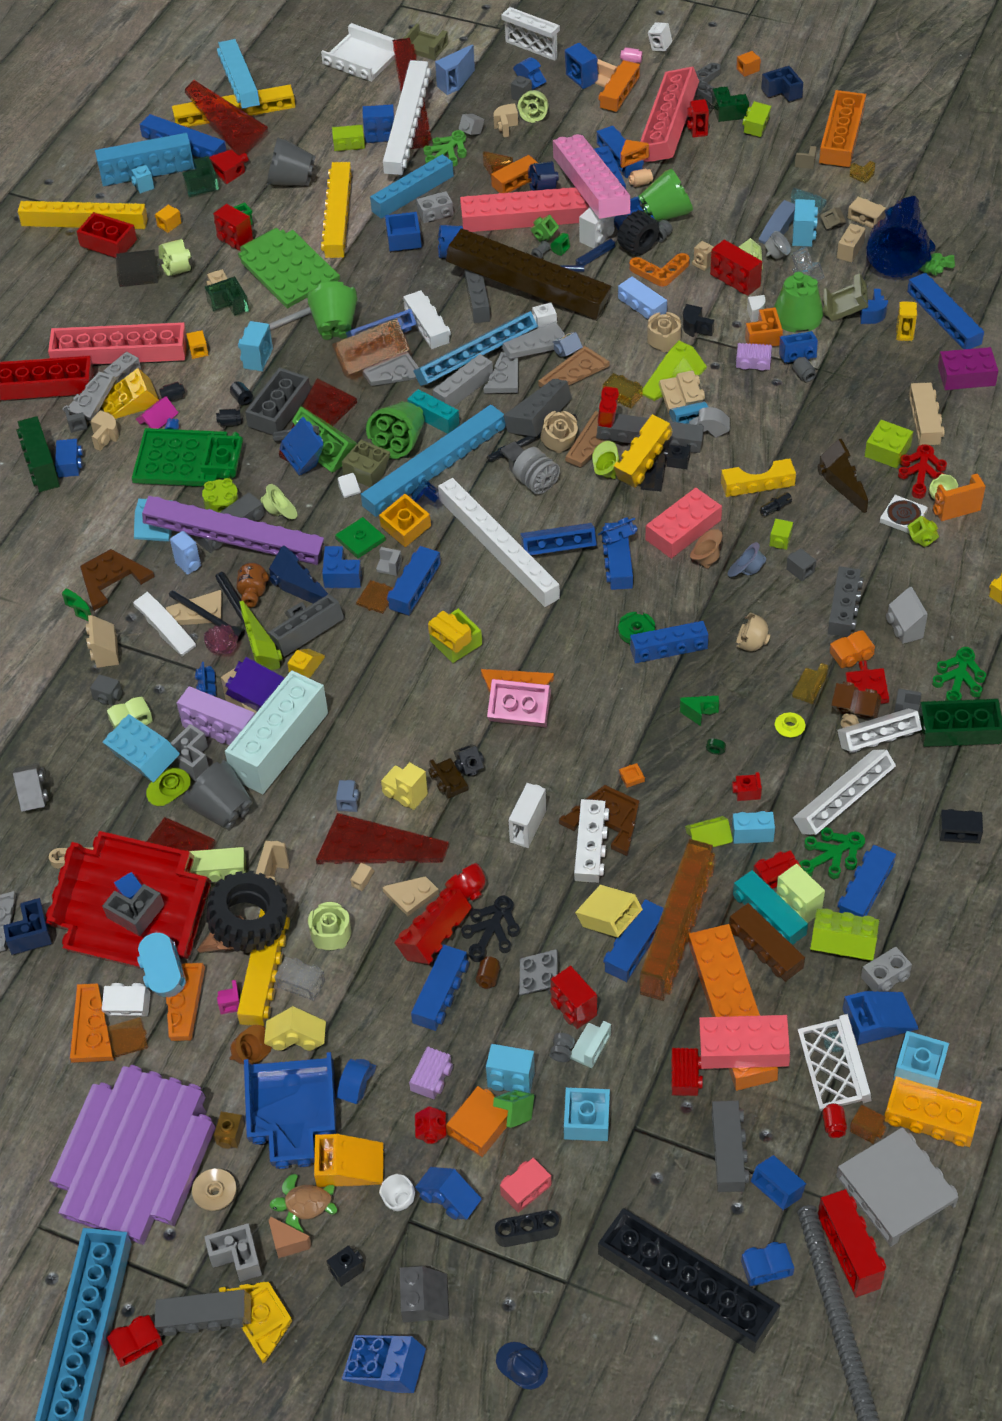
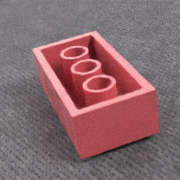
(683, 522)
(744, 1041)

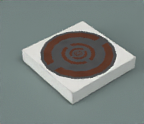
(901, 513)

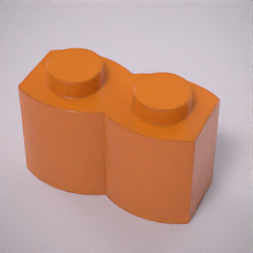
(852, 649)

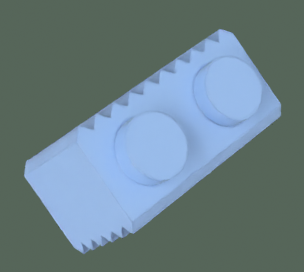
(185, 552)

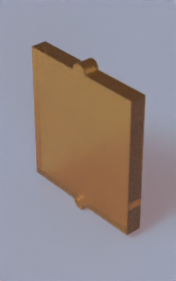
(375, 597)
(127, 1037)

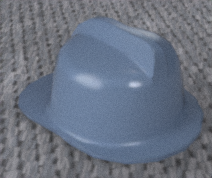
(749, 562)

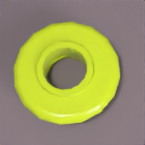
(790, 731)

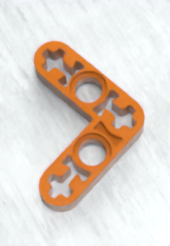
(640, 266)

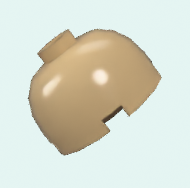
(753, 633)

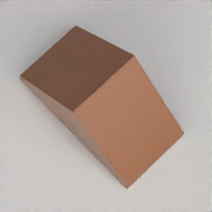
(287, 1239)

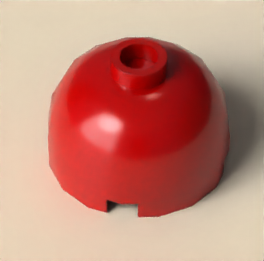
(469, 882)

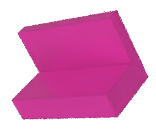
(158, 414)

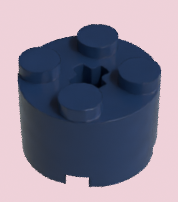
(542, 176)

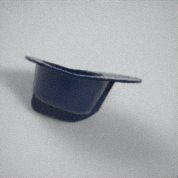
(522, 1365)

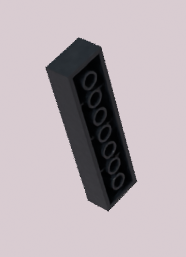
(689, 1280)

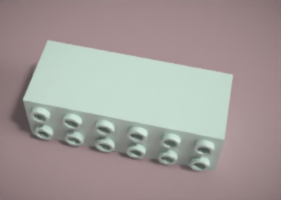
(277, 731)

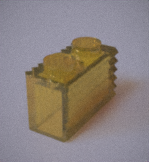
(628, 390)

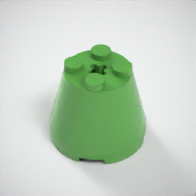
(666, 197)
(799, 303)
(333, 308)
(396, 428)

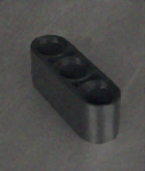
(519, 1236)

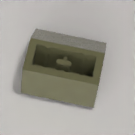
(366, 463)

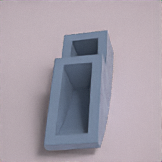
(779, 221)

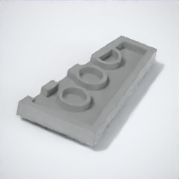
(534, 341)

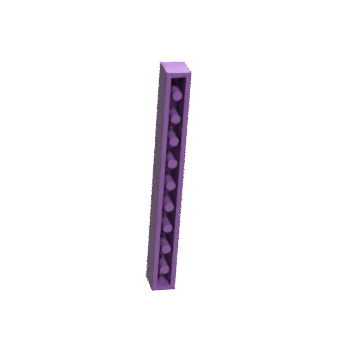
(231, 529)

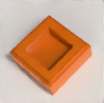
(631, 775)

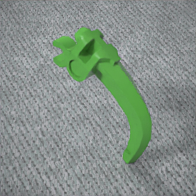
(937, 263)

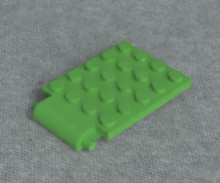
(286, 265)

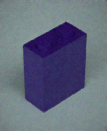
(252, 683)

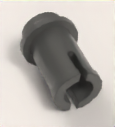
(541, 249)

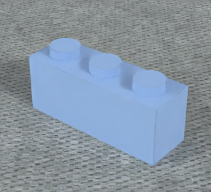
(641, 298)

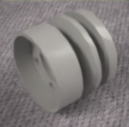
(536, 470)

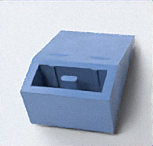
(455, 70)

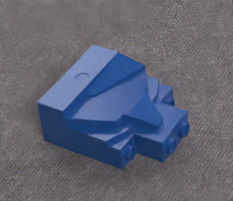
(289, 1107)

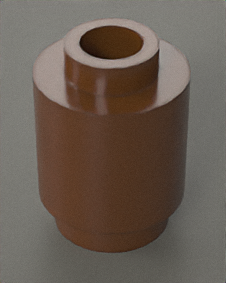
(488, 972)

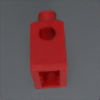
(229, 165)

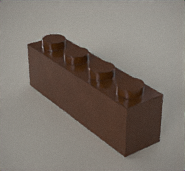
(766, 942)

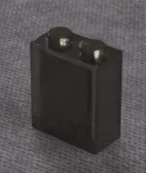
(137, 268)

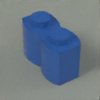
(767, 1263)

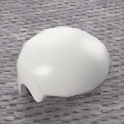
(397, 1192)

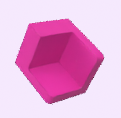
(229, 999)

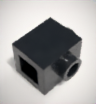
(345, 1265)

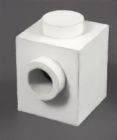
(544, 314)

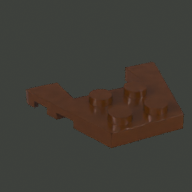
(108, 569)
(622, 816)

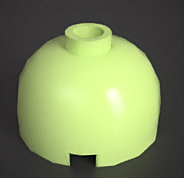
(533, 106)

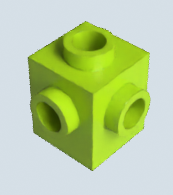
(923, 531)

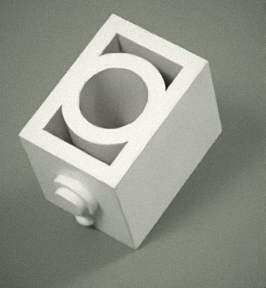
(660, 36)

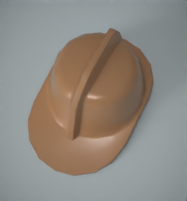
(707, 548)

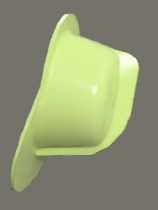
(277, 503)

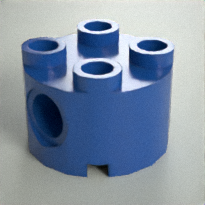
(445, 236)

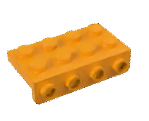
(932, 1112)

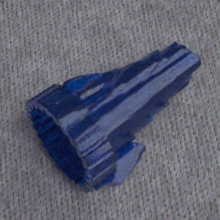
(899, 241)

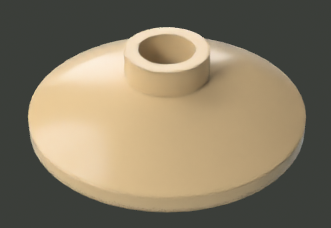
(211, 1181)

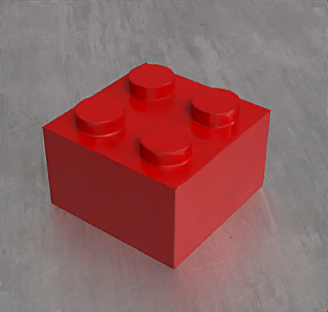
(232, 226)
(573, 997)

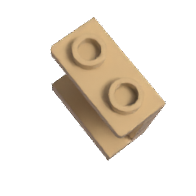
(272, 857)

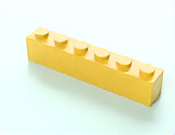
(259, 981)

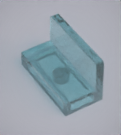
(800, 194)

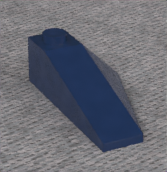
(292, 579)

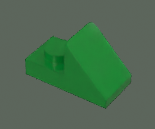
(696, 706)

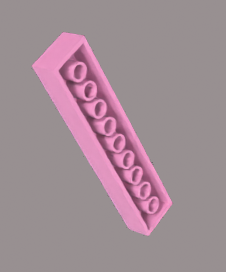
(591, 176)

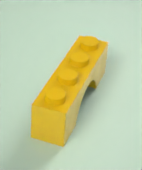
(738, 482)

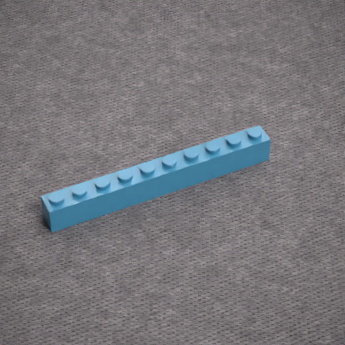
(433, 460)

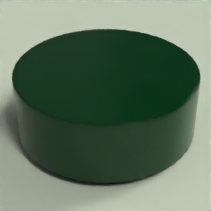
(715, 746)

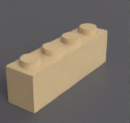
(926, 414)

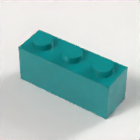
(435, 411)

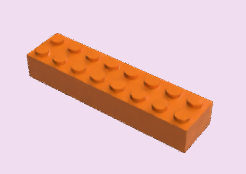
(727, 990)

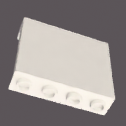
(361, 53)

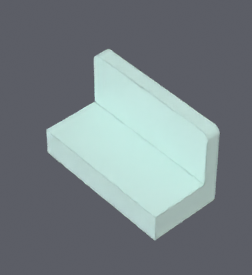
(591, 1044)

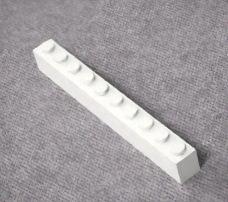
(406, 118)
(499, 542)

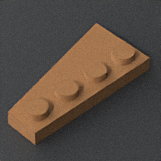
(577, 367)
(585, 444)

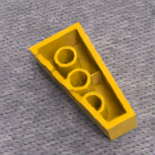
(643, 451)

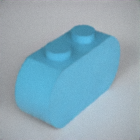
(161, 965)

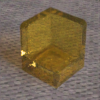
(861, 173)

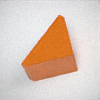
(633, 152)

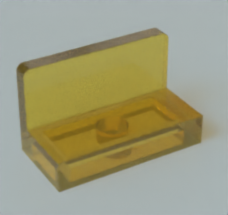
(810, 684)

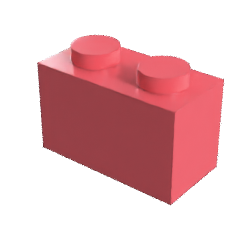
(525, 1184)

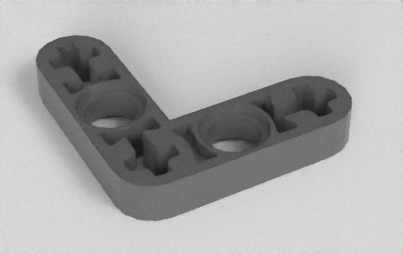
(710, 71)

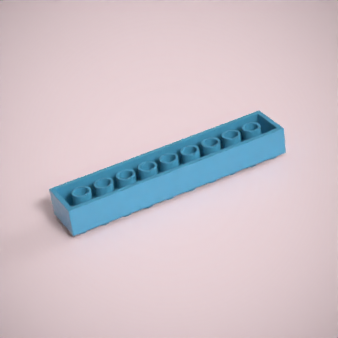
(84, 1326)

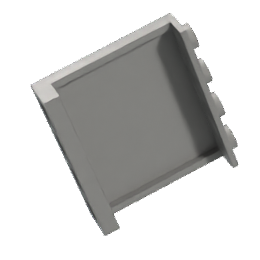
(896, 1185)

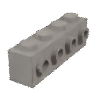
(464, 381)

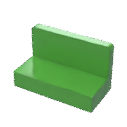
(518, 1105)

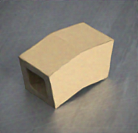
(361, 877)

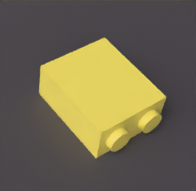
(609, 910)

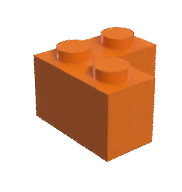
(766, 330)

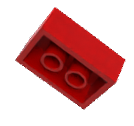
(106, 235)
(736, 267)

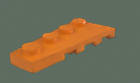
(184, 1005)
(90, 1031)

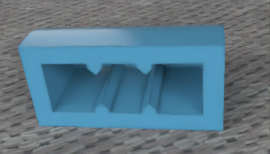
(686, 413)

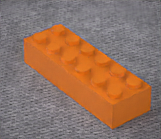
(842, 128)

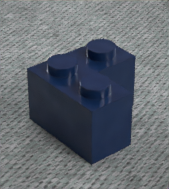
(782, 81)
(31, 931)

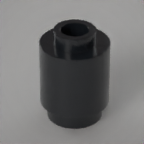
(172, 391)
(241, 393)
(228, 417)

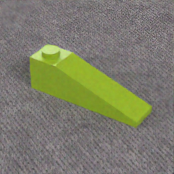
(677, 360)
(261, 644)

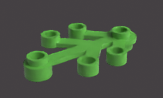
(457, 137)

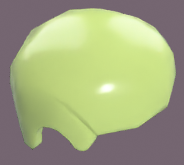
(946, 480)

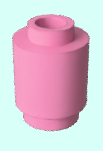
(631, 55)

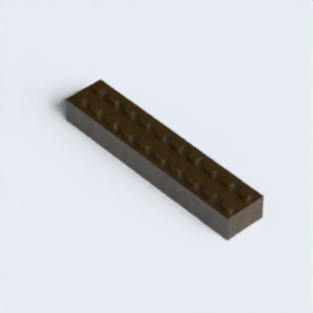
(528, 273)

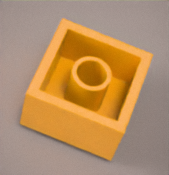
(405, 520)

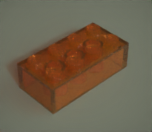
(370, 347)

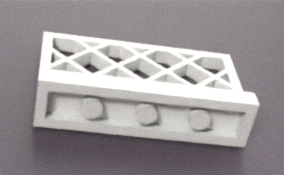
(532, 24)
(852, 1056)

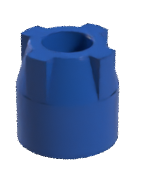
(172, 424)

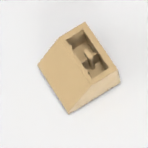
(102, 642)

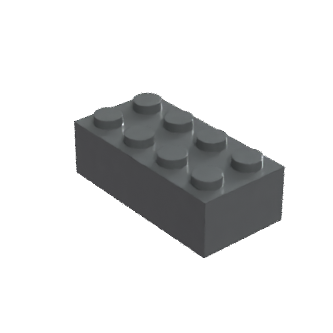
(278, 401)

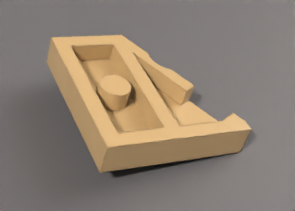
(411, 894)

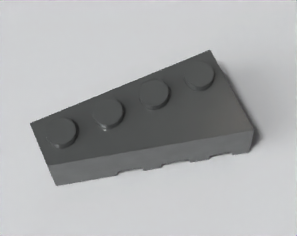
(529, 415)

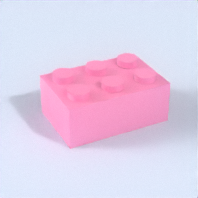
(519, 703)

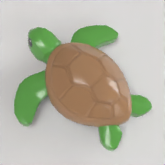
(303, 1201)

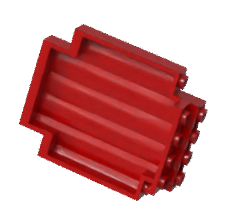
(89, 881)

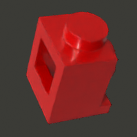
(747, 787)

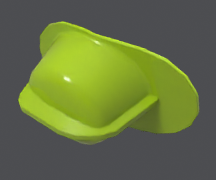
(604, 458)
(168, 786)

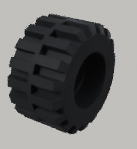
(638, 232)

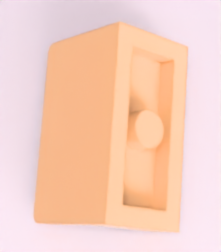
(605, 71)

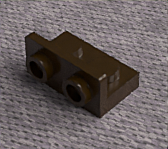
(448, 778)

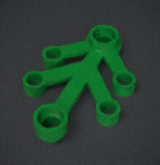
(964, 657)
(833, 851)

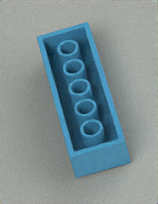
(160, 155)

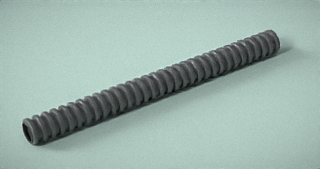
(837, 1314)

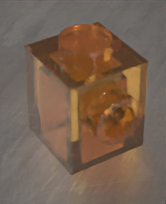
(868, 1124)

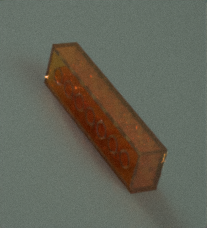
(676, 920)

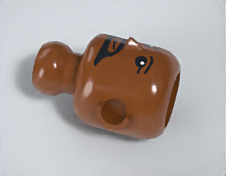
(251, 583)

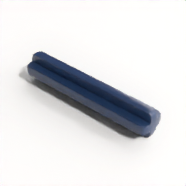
(595, 253)

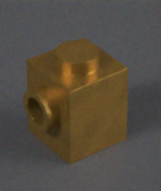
(229, 1130)

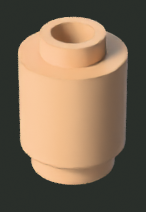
(640, 177)

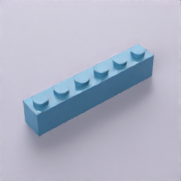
(411, 186)

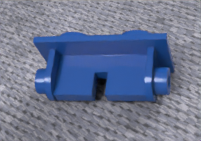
(611, 532)
(205, 676)

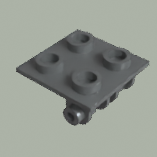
(537, 972)

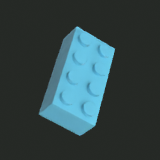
(141, 747)

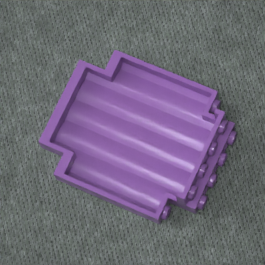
(133, 1153)

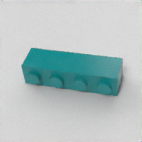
(771, 906)

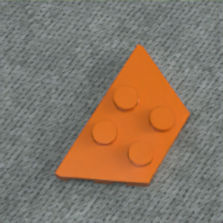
(516, 676)

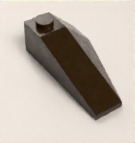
(841, 475)

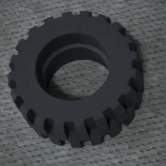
(246, 889)

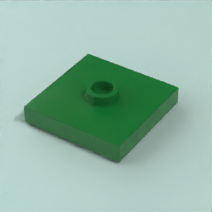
(360, 537)

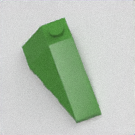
(336, 443)

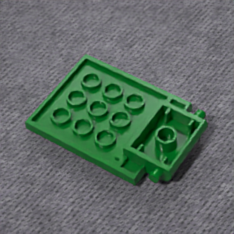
(186, 457)

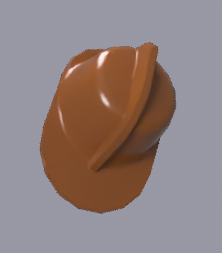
(250, 1045)

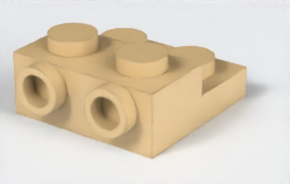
(681, 390)

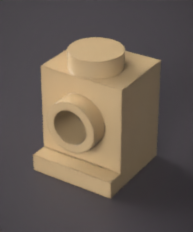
(702, 255)

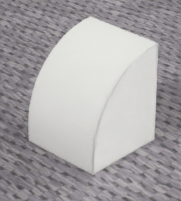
(753, 306)

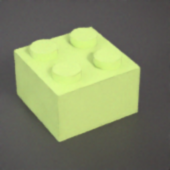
(800, 892)

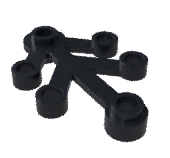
(491, 925)

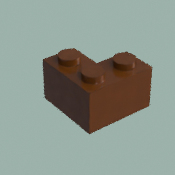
(853, 701)

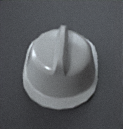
(777, 245)

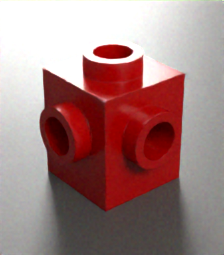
(430, 1125)

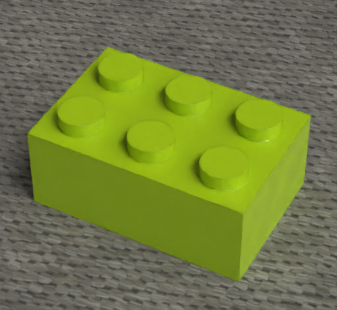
(845, 934)

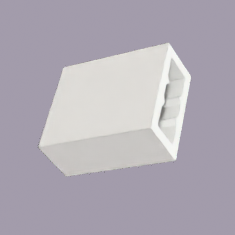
(527, 815)

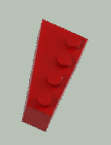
(432, 926)

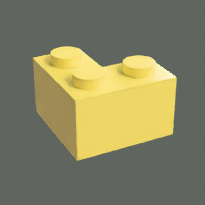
(406, 785)
(295, 1027)

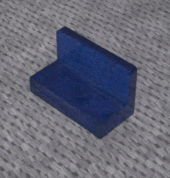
(427, 489)

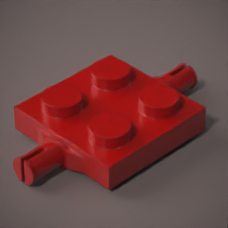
(869, 679)

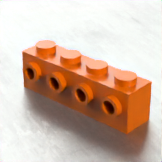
(619, 85)

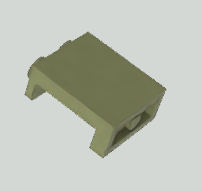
(426, 44)
(846, 300)

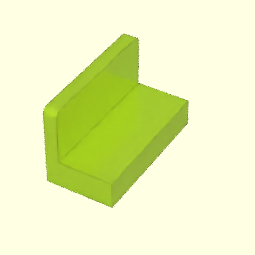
(711, 831)

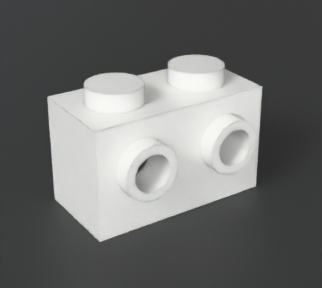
(126, 1000)

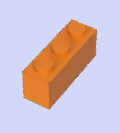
(512, 175)

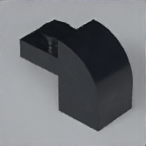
(695, 323)

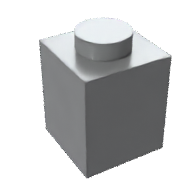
(471, 124)

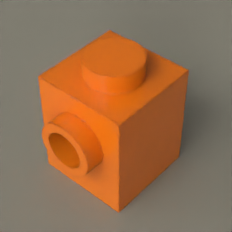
(748, 63)

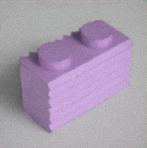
(753, 356)
(430, 1073)

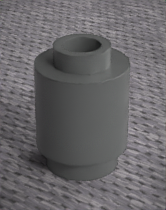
(804, 369)

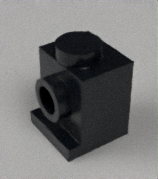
(678, 456)

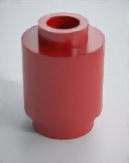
(834, 1120)

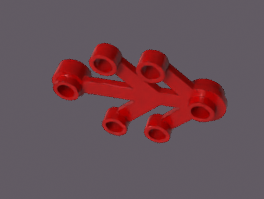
(924, 453)

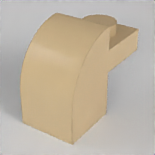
(505, 117)
(104, 429)

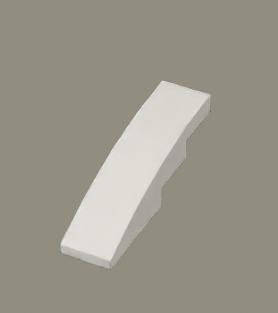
(164, 623)

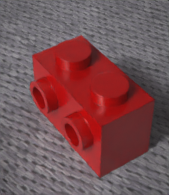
(698, 118)

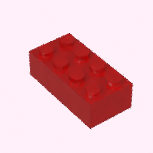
(851, 1243)

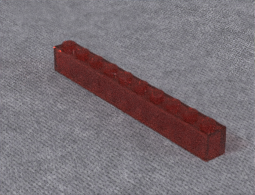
(403, 53)

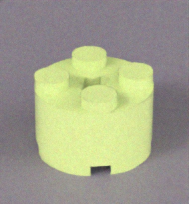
(174, 257)
(329, 926)

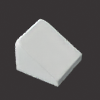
(348, 485)

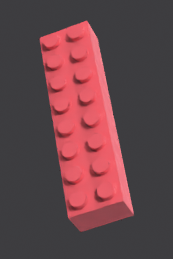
(669, 113)
(521, 209)
(108, 343)

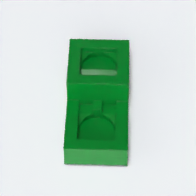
(75, 601)

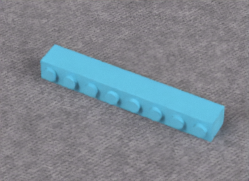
(238, 73)

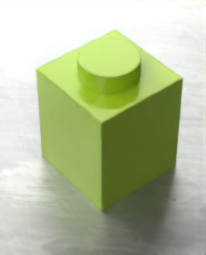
(781, 534)

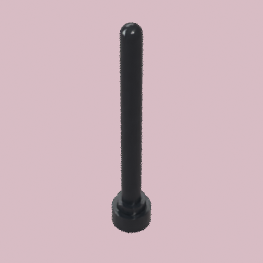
(239, 631)

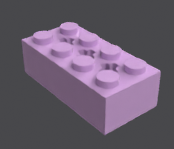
(212, 715)

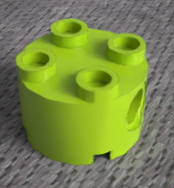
(219, 494)

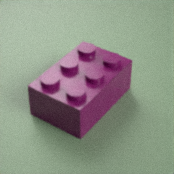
(968, 368)

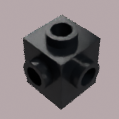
(468, 760)

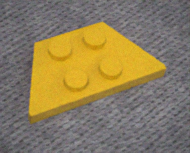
(268, 1318)

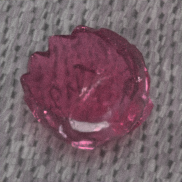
(220, 640)

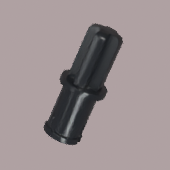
(775, 504)

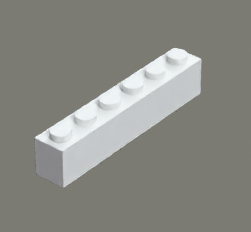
(844, 792)

